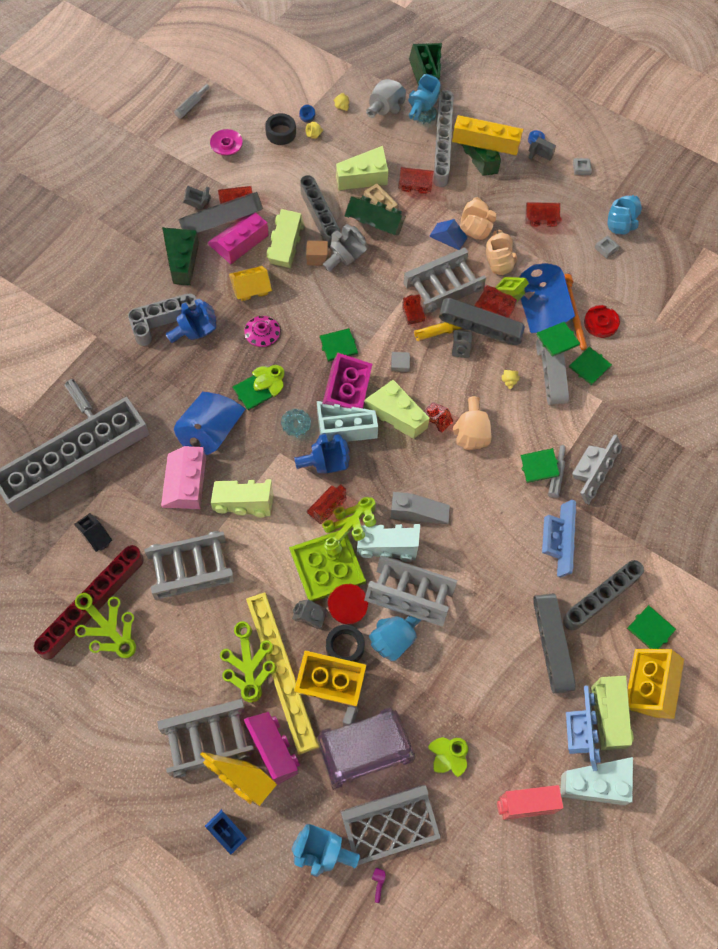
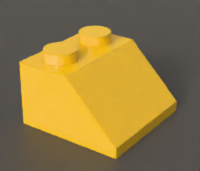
(250, 283)

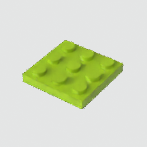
(322, 571)

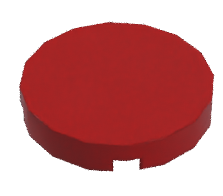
(601, 321)
(347, 603)

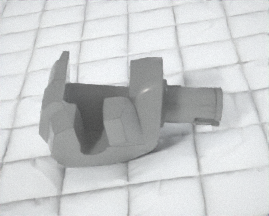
(386, 98)
(346, 247)

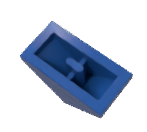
(449, 234)
(225, 832)

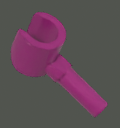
(378, 876)

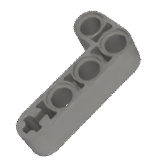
(156, 315)
(554, 376)

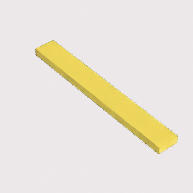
(283, 677)

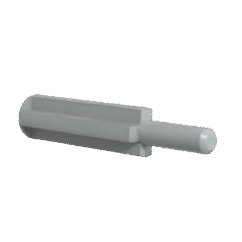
(190, 102)
(78, 397)
(555, 483)

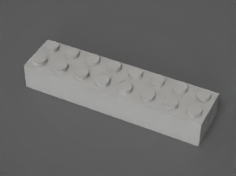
(71, 454)

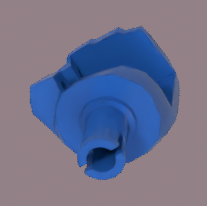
(194, 322)
(326, 455)

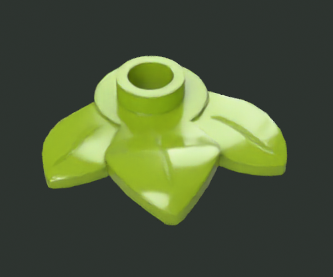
(266, 379)
(447, 758)

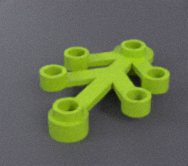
(365, 507)
(108, 628)
(248, 665)

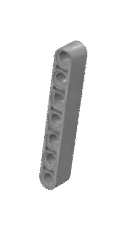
(443, 139)

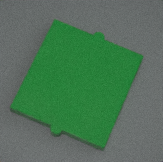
(558, 339)
(338, 342)
(590, 365)
(247, 394)
(540, 465)
(651, 628)

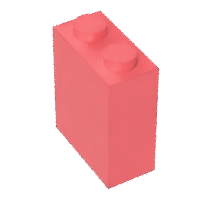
(530, 802)

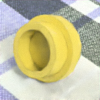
(342, 102)
(313, 130)
(510, 378)

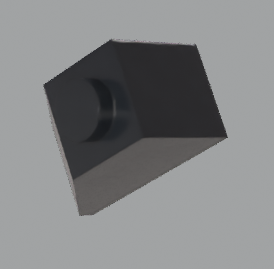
(93, 532)

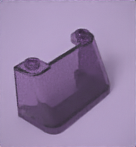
(364, 747)

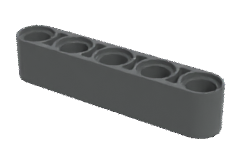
(318, 208)
(222, 213)
(481, 321)
(609, 588)
(554, 643)

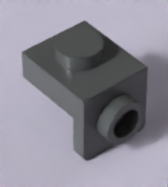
(196, 197)
(309, 613)

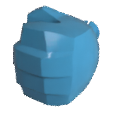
(425, 96)
(623, 214)
(393, 636)
(321, 850)

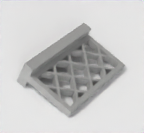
(383, 805)

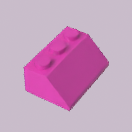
(240, 237)
(347, 382)
(272, 747)

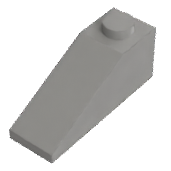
(418, 508)

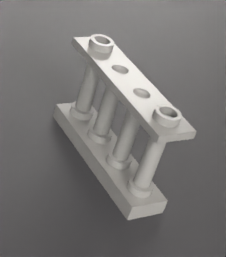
(444, 265)
(182, 583)
(407, 603)
(191, 722)

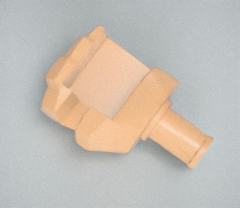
(477, 219)
(500, 253)
(473, 427)

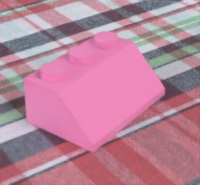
(184, 478)

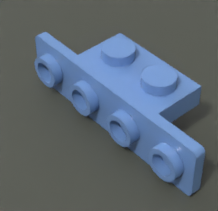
(559, 538)
(581, 730)

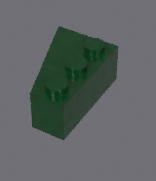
(426, 59)
(484, 160)
(375, 214)
(181, 253)

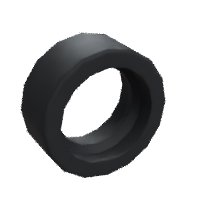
(280, 138)
(345, 629)

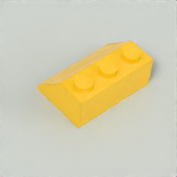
(330, 678)
(655, 682)

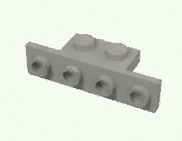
(594, 467)

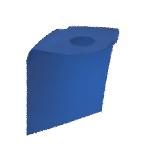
(549, 303)
(214, 414)

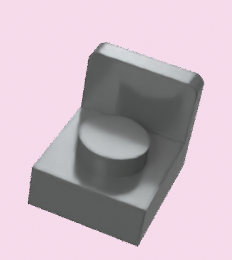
(542, 148)
(462, 343)

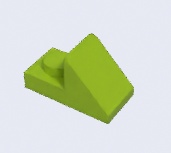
(513, 286)

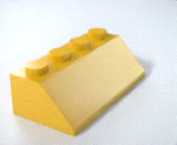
(487, 135)

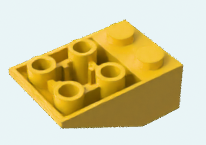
(243, 777)

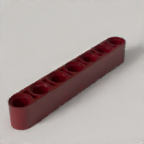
(100, 597)

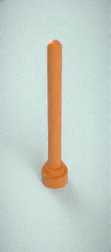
(576, 320)

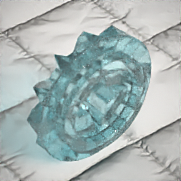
(431, 115)
(288, 420)

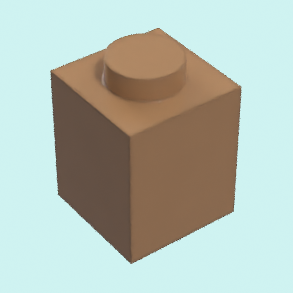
(317, 252)

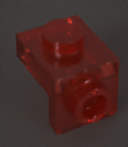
(413, 309)
(439, 415)

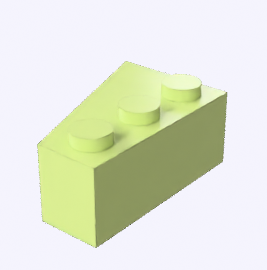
(363, 170)
(285, 238)
(398, 409)
(243, 498)
(613, 712)

